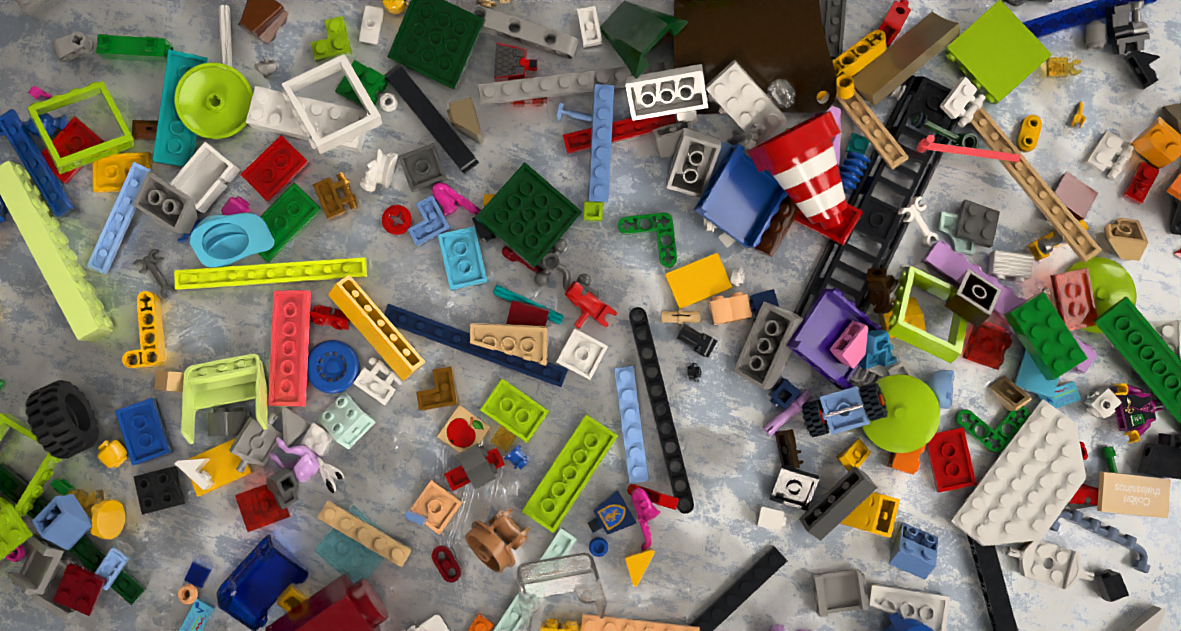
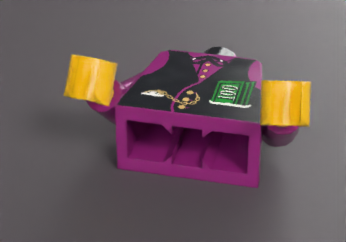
(1135, 411)

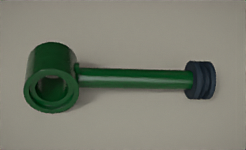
(920, 120)

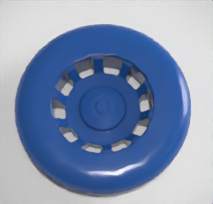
(332, 366)

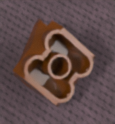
(263, 19)

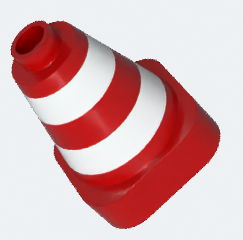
(807, 168)

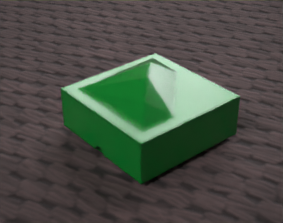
(62, 486)

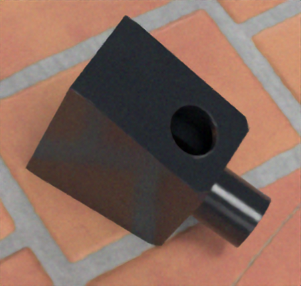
(1161, 459)

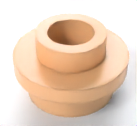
(183, 594)

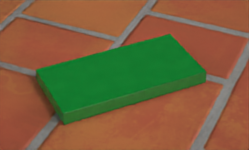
(287, 218)

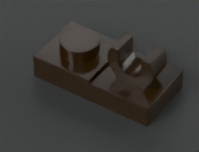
(787, 448)

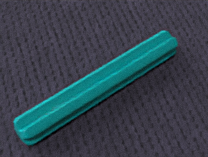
(509, 296)

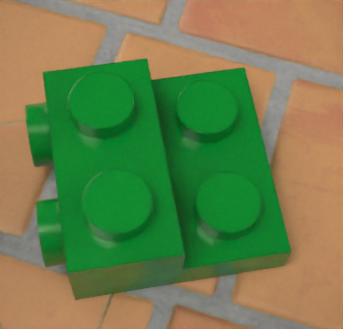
(371, 80)

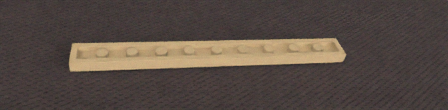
(1035, 187)

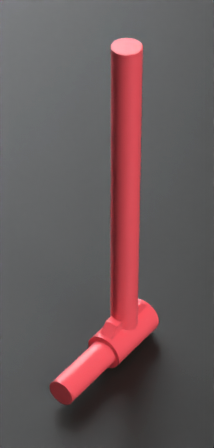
(927, 144)

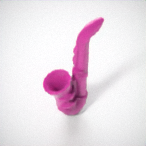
(447, 197)
(645, 513)

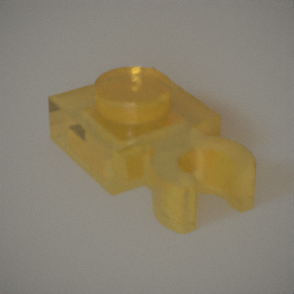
(1059, 67)

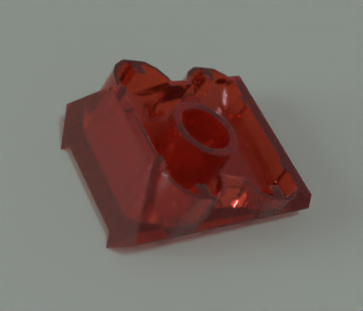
(988, 345)

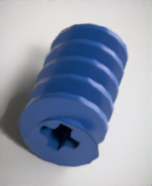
(851, 168)

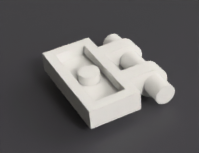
(958, 98)
(1104, 151)
(374, 385)

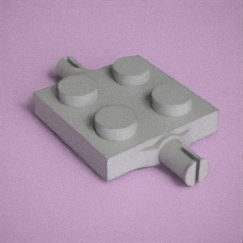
(255, 443)

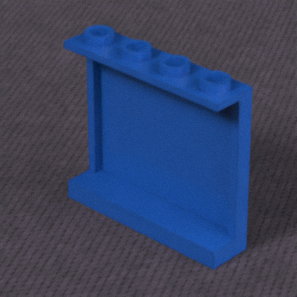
(741, 198)

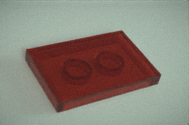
(1075, 298)

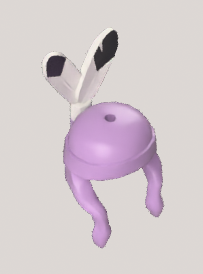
(307, 465)

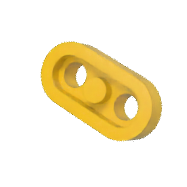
(1029, 132)

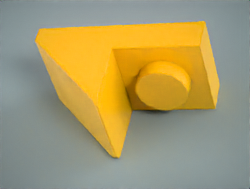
(854, 455)

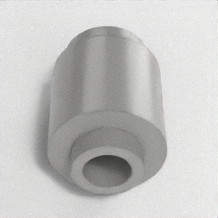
(1095, 35)

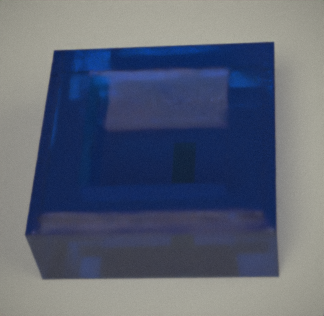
(197, 575)

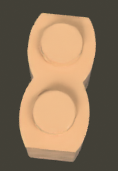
(730, 309)

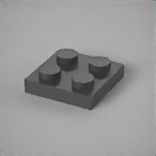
(422, 167)
(977, 223)

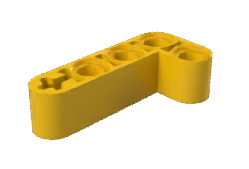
(856, 59)
(145, 330)

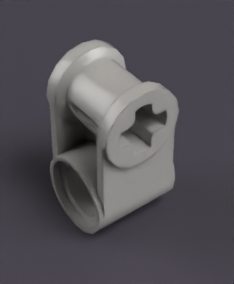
(72, 46)

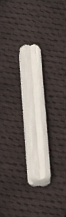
(225, 35)

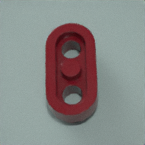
(443, 565)

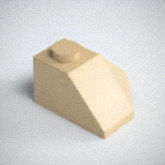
(1127, 238)

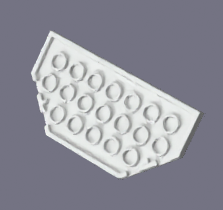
(1026, 482)

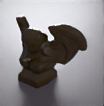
(881, 289)

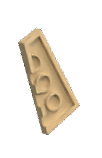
(517, 340)

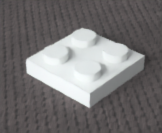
(582, 354)

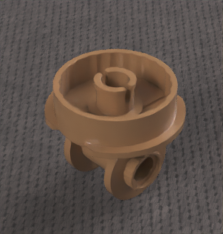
(490, 547)

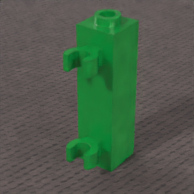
(133, 48)

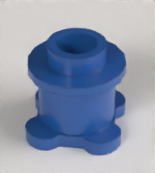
(517, 458)

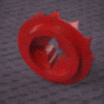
(395, 211)

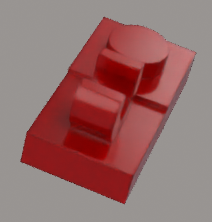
(1141, 182)

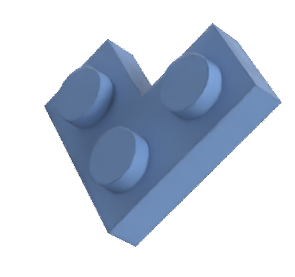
(433, 223)

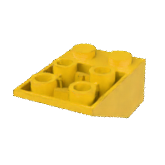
(874, 515)

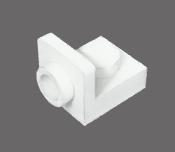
(688, 116)

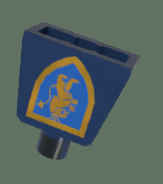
(612, 515)

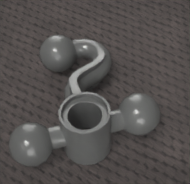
(542, 277)

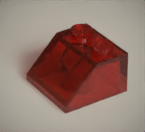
(259, 508)

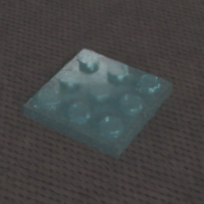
(349, 555)

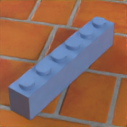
(600, 142)

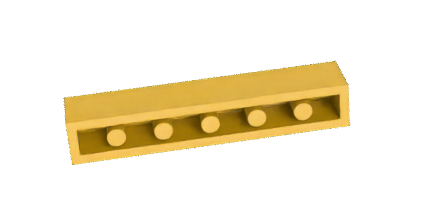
(376, 327)

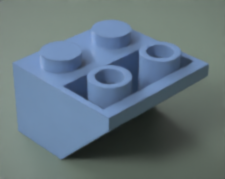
(63, 521)
(914, 551)

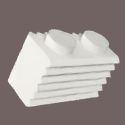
(1010, 265)

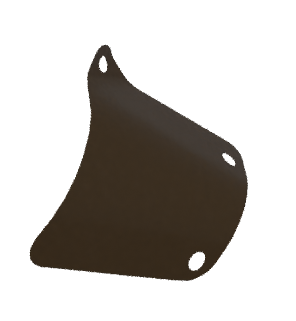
(765, 39)

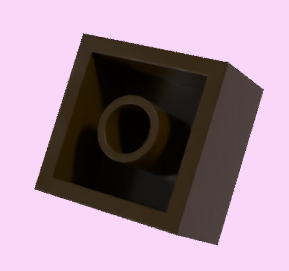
(973, 298)

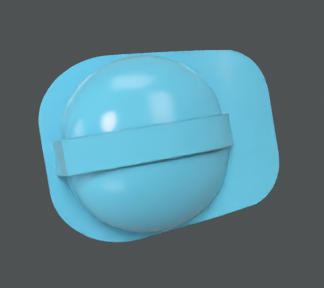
(226, 239)

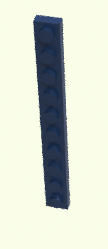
(461, 341)

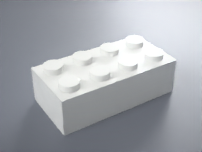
(667, 92)
(745, 100)

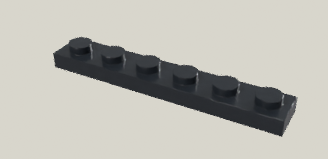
(740, 590)

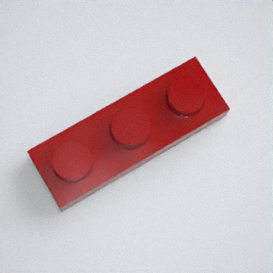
(458, 476)

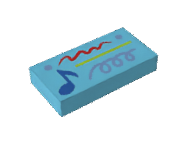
(1063, 395)
(197, 616)

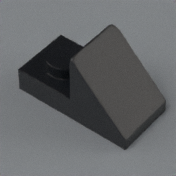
(1139, 64)

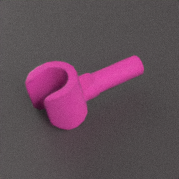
(37, 92)

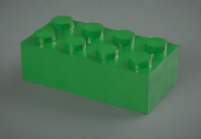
(1045, 336)

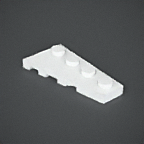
(923, 606)

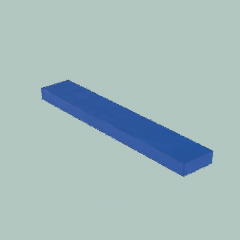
(35, 163)

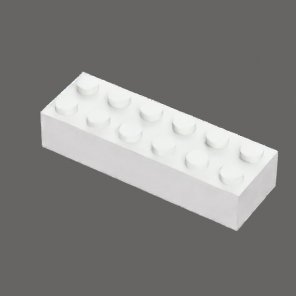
(273, 114)

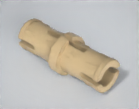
(680, 316)

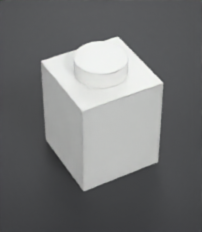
(770, 518)

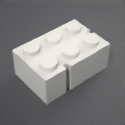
(205, 176)

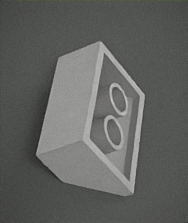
(166, 204)

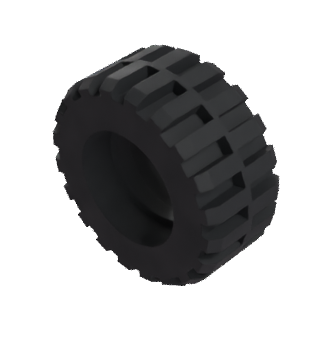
(62, 419)

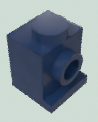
(790, 394)

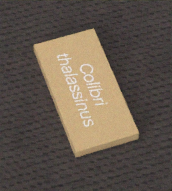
(1133, 495)

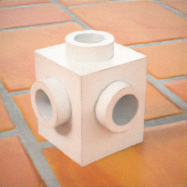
(1102, 402)

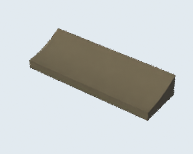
(905, 57)

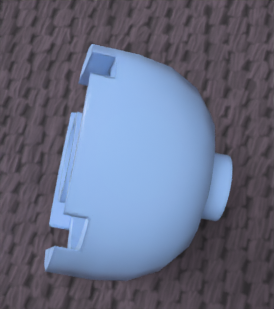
(942, 386)

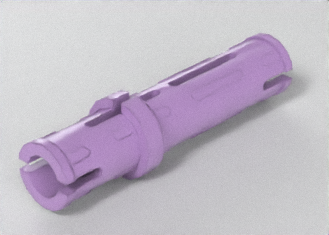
(794, 407)

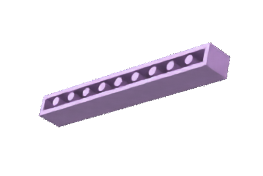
(952, 265)

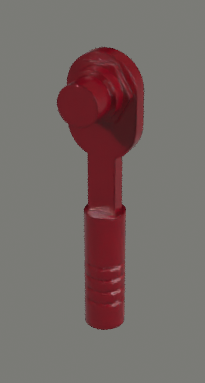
(512, 256)

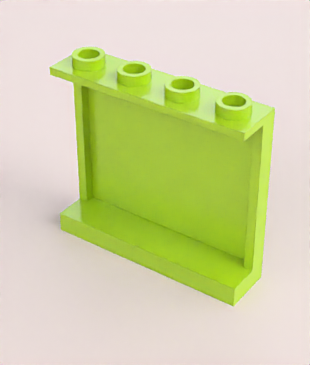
(997, 52)

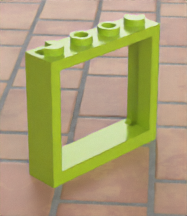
(90, 154)
(898, 328)
(43, 473)

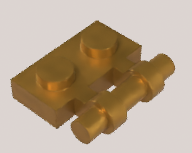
(329, 197)

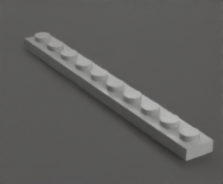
(557, 84)

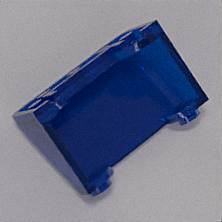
(259, 582)

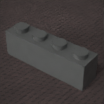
(838, 503)

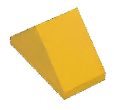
(638, 563)

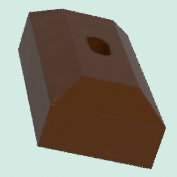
(140, 129)

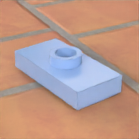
(112, 566)

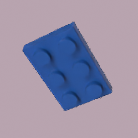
(143, 431)

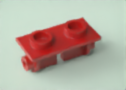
(322, 316)

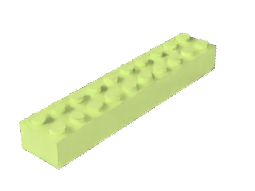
(53, 254)

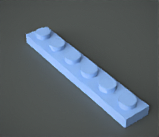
(118, 220)
(631, 424)

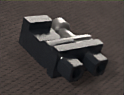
(1122, 31)

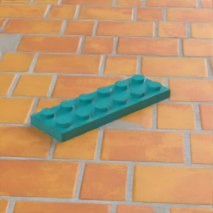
(173, 140)

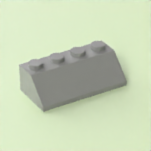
(766, 347)

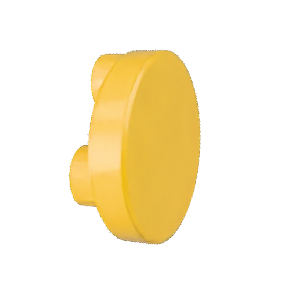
(107, 519)

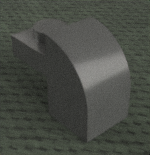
(283, 487)

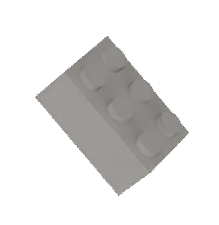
(693, 162)

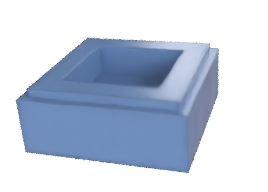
(415, 517)

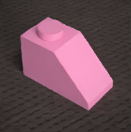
(851, 344)

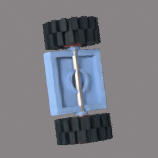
(844, 410)

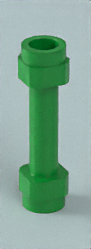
(1109, 453)

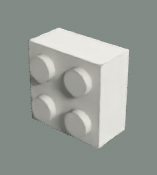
(317, 439)

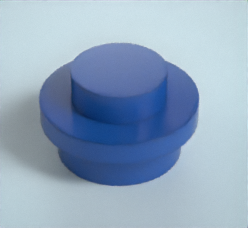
(598, 547)

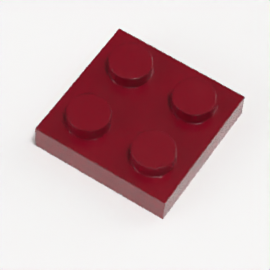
(79, 589)

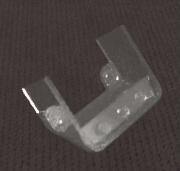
(556, 577)

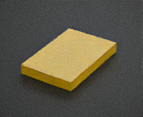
(112, 171)
(698, 281)
(221, 467)

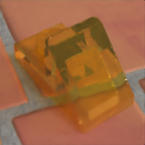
(85, 502)

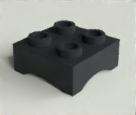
(158, 490)

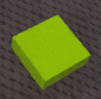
(593, 211)

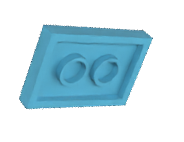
(462, 258)

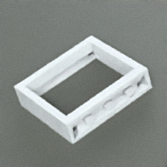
(345, 134)

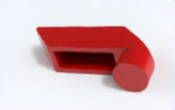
(656, 497)

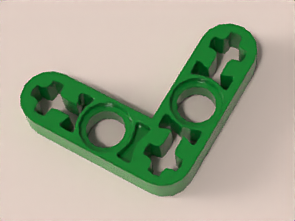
(660, 231)
(996, 433)

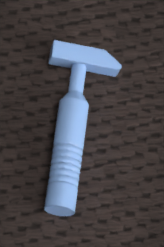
(574, 114)

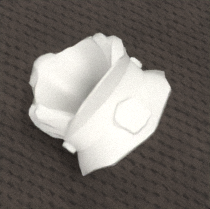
(380, 171)

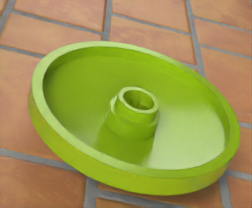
(213, 100)
(1109, 284)
(911, 415)

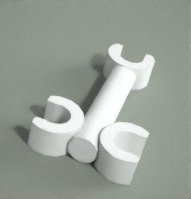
(912, 213)

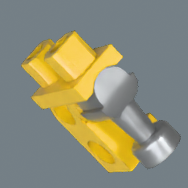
(1043, 246)

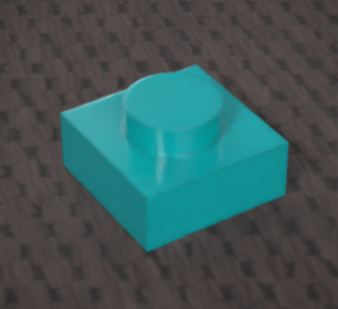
(857, 144)

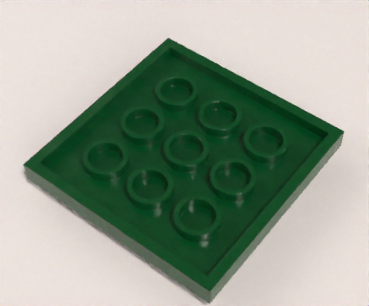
(436, 40)
(528, 215)

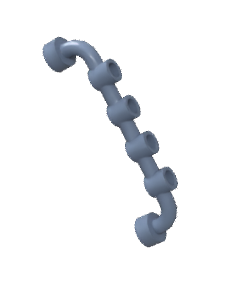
(1109, 533)

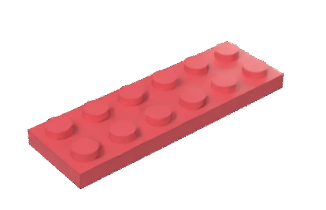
(289, 348)

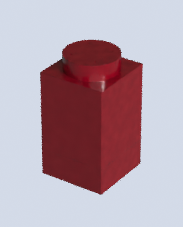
(336, 608)

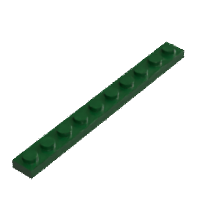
(84, 549)

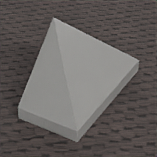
(293, 426)

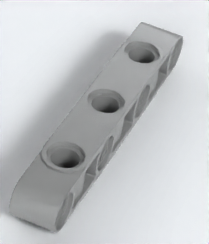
(528, 33)

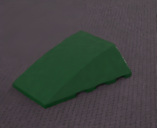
(636, 30)

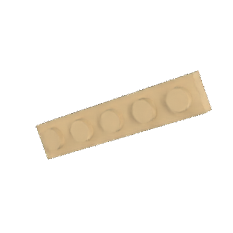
(873, 130)
(364, 533)

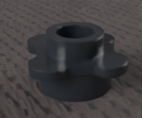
(694, 372)

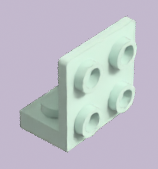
(346, 421)

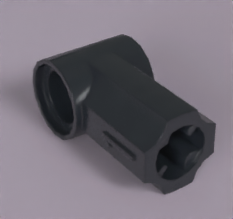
(700, 342)

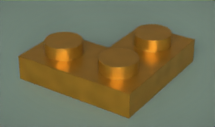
(444, 391)

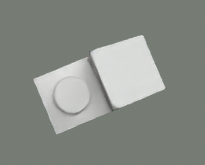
(193, 469)

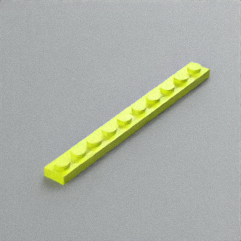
(270, 273)

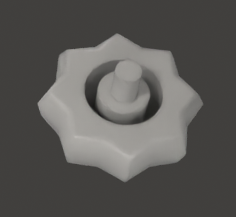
(267, 67)

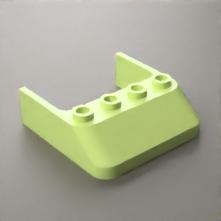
(221, 384)

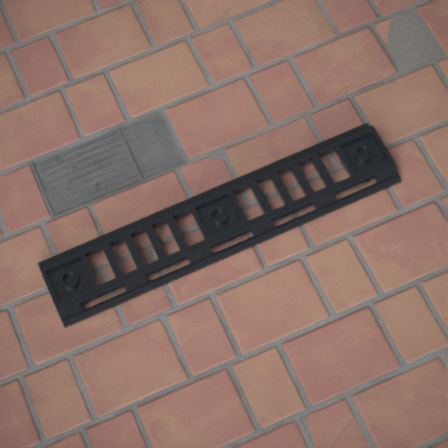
(878, 217)

